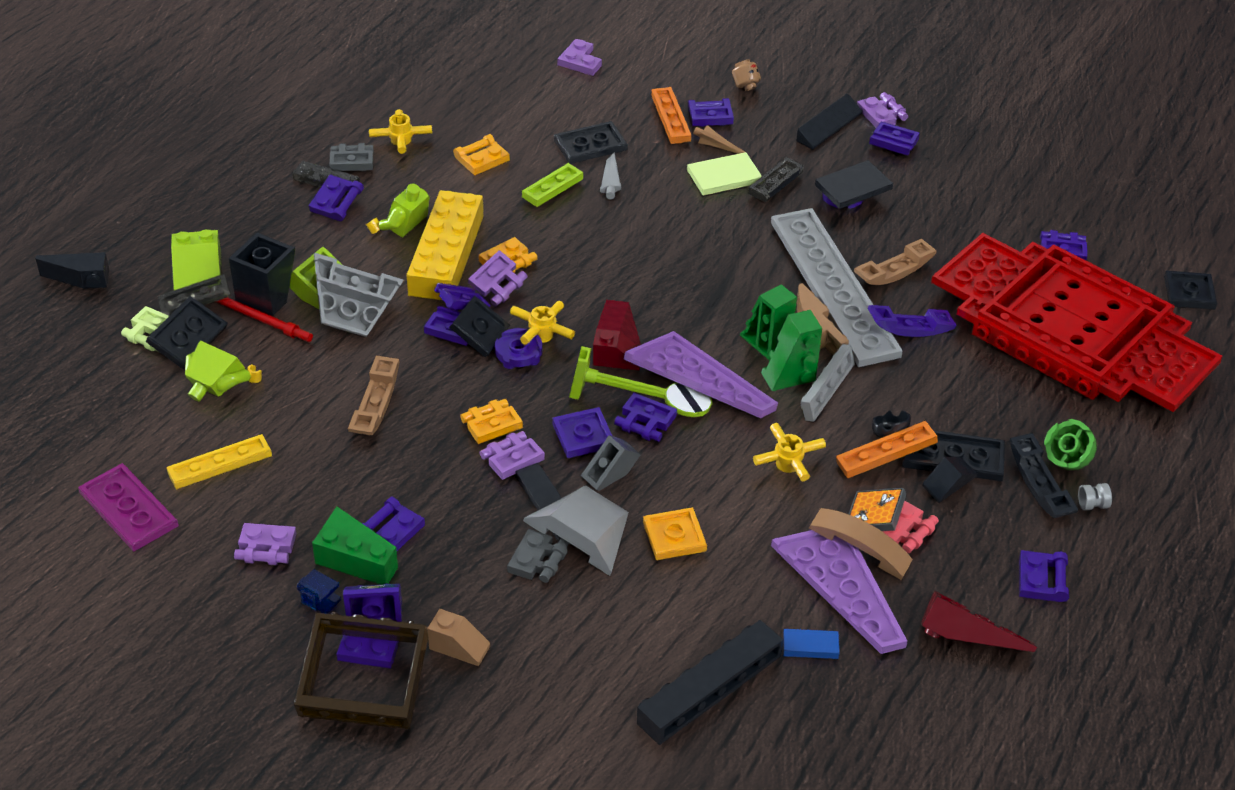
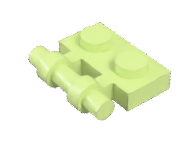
(145, 321)

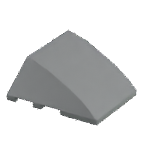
(351, 297)
(585, 522)

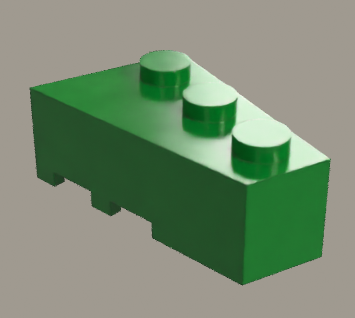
(768, 319)

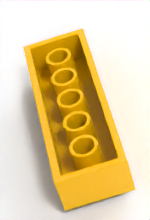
(445, 243)

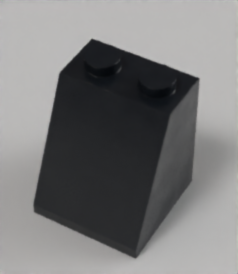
(262, 273)

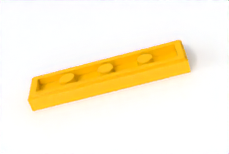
(219, 461)

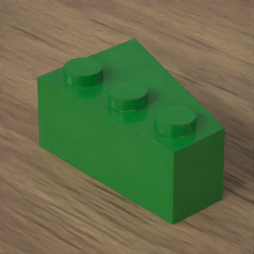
(796, 354)
(354, 549)

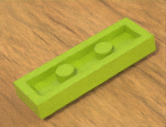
(552, 185)

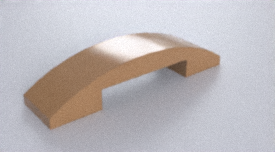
(898, 267)
(377, 396)
(865, 537)

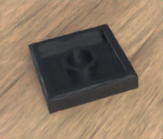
(1190, 290)
(479, 326)

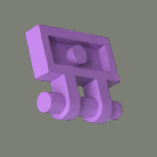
(878, 110)
(494, 272)
(512, 454)
(265, 543)

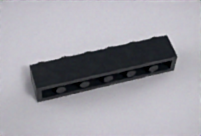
(709, 681)

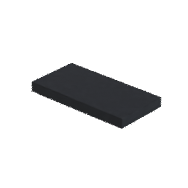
(981, 453)

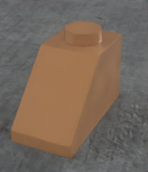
(457, 638)

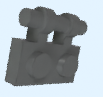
(351, 157)
(530, 555)

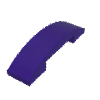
(931, 324)

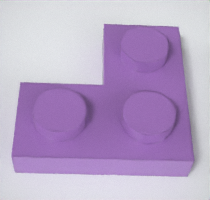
(578, 58)

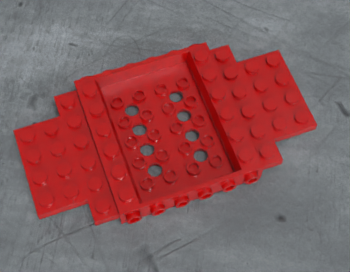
(1133, 350)

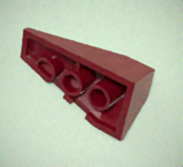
(615, 336)
(954, 621)

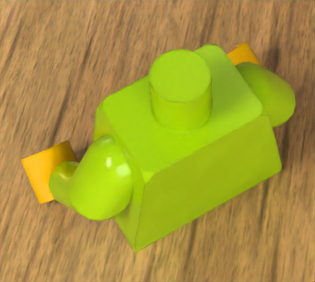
(405, 212)
(216, 371)

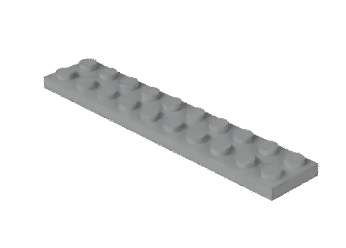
(835, 286)

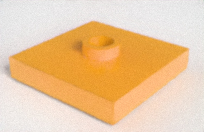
(674, 533)

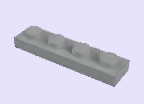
(827, 382)

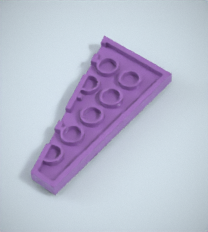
(690, 366)
(846, 583)

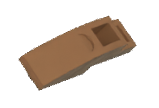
(831, 336)

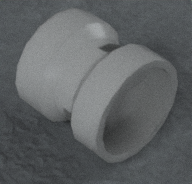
(1095, 496)

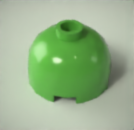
(1070, 445)

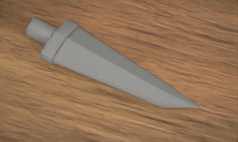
(610, 180)

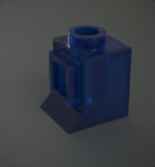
(317, 591)

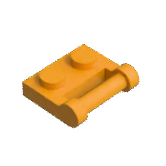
(484, 159)

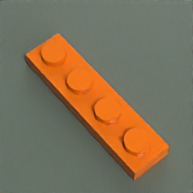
(671, 115)
(886, 449)

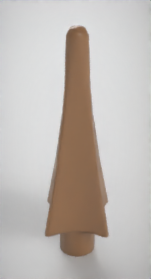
(711, 138)

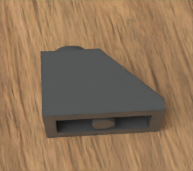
(610, 463)

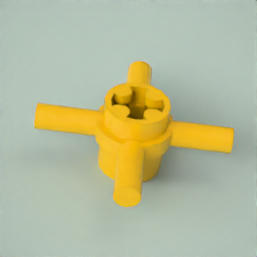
(400, 130)
(542, 322)
(789, 452)

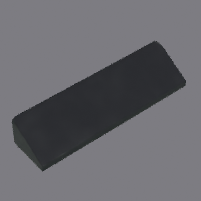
(828, 122)

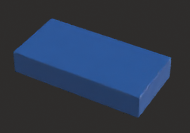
(811, 643)

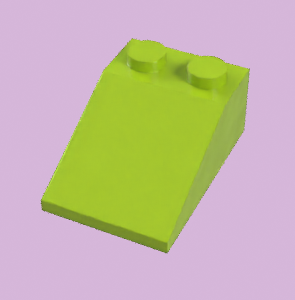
(195, 257)
(304, 281)

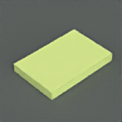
(723, 173)

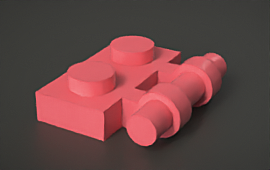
(910, 519)

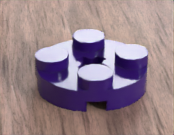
(510, 356)

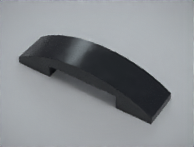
(1038, 477)

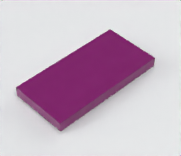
(128, 507)

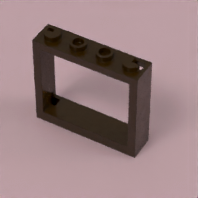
(357, 711)

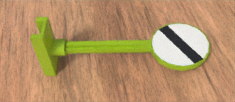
(684, 399)

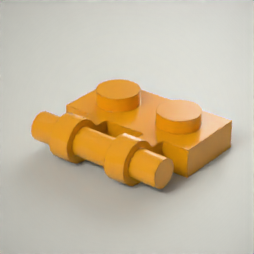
(512, 249)
(491, 420)

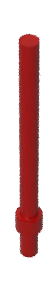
(289, 329)

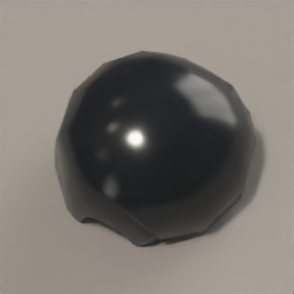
(889, 423)

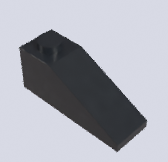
(79, 270)

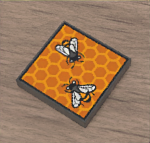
(879, 507)

